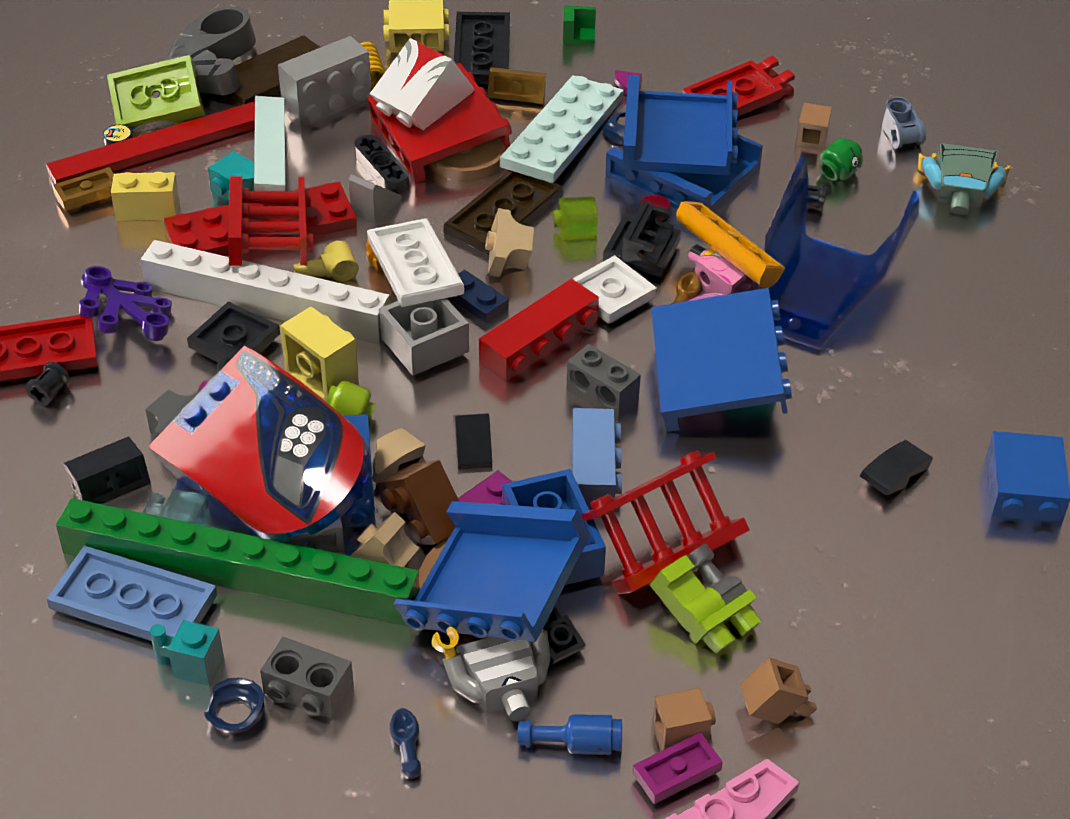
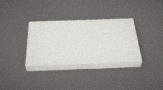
(415, 262)

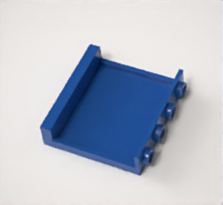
(680, 131)
(690, 187)
(719, 355)
(498, 571)

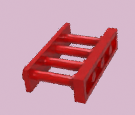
(241, 227)
(722, 528)

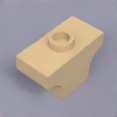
(508, 243)
(386, 543)

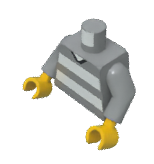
(496, 671)

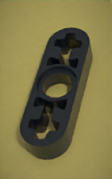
(381, 154)

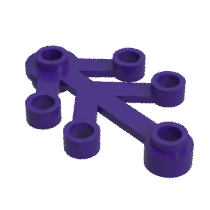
(99, 281)

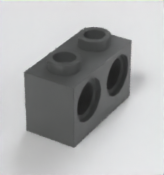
(603, 381)
(307, 678)

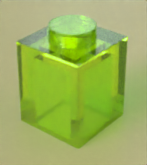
(576, 218)

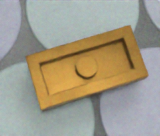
(517, 85)
(84, 189)

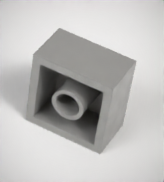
(424, 333)

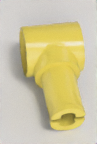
(335, 262)

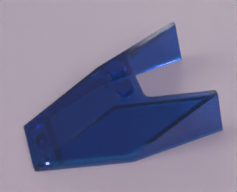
(820, 279)

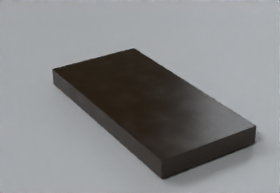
(260, 74)
(513, 191)

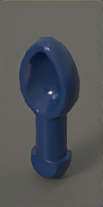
(405, 732)

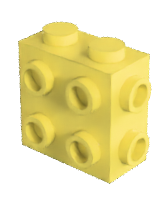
(416, 19)

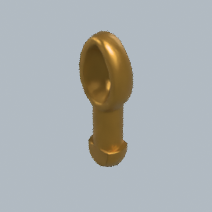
(687, 287)

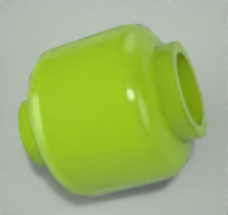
(351, 399)

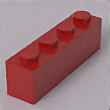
(538, 330)

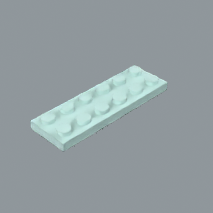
(561, 129)

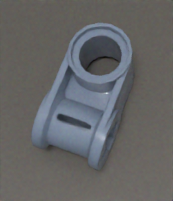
(902, 123)

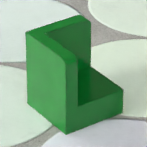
(579, 25)

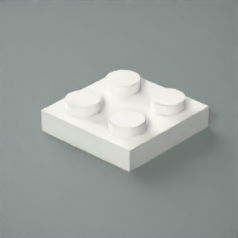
(618, 288)

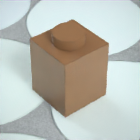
(813, 126)
(682, 716)

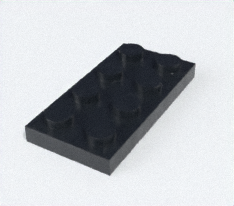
(482, 42)

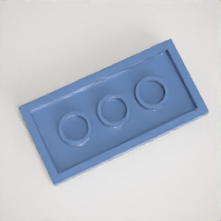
(129, 594)

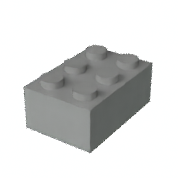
(325, 81)

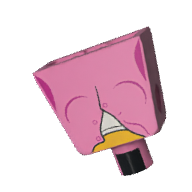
(717, 273)

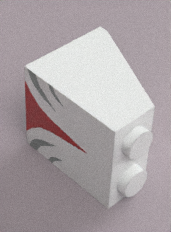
(420, 86)

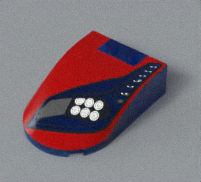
(266, 450)

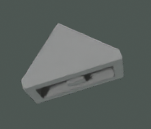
(370, 200)

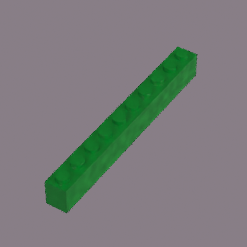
(241, 560)

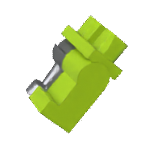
(707, 609)

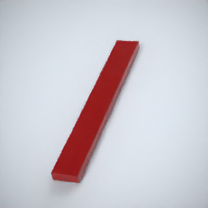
(155, 143)

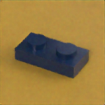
(480, 298)

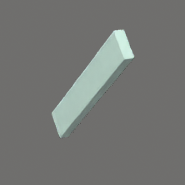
(269, 144)

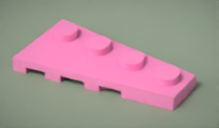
(751, 795)

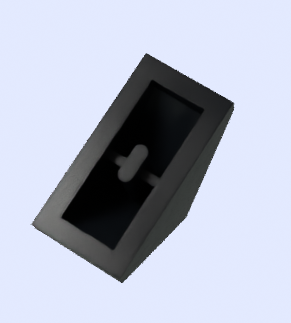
(473, 440)

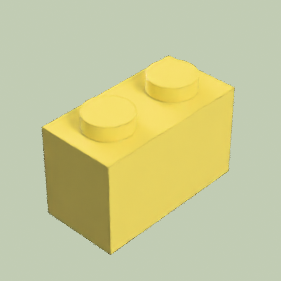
(144, 196)

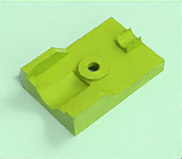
(173, 79)

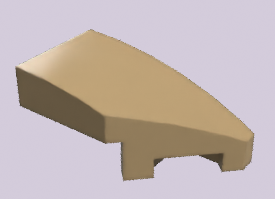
(393, 450)

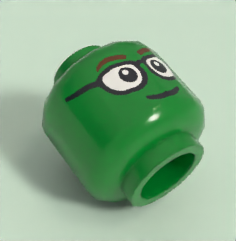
(841, 159)

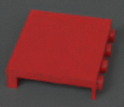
(462, 127)

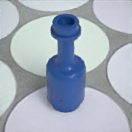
(582, 734)

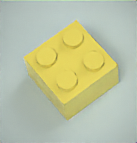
(318, 352)

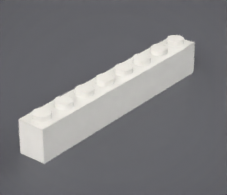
(261, 288)

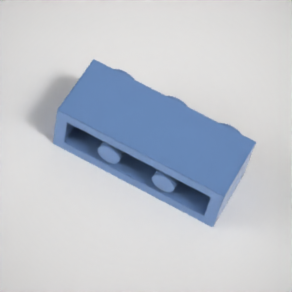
(595, 453)

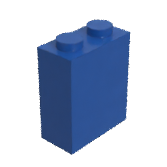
(1027, 476)

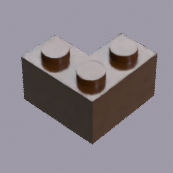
(424, 496)

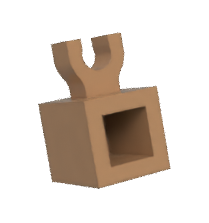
(776, 692)

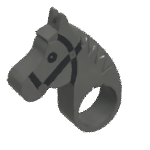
(213, 45)

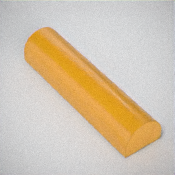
(730, 243)

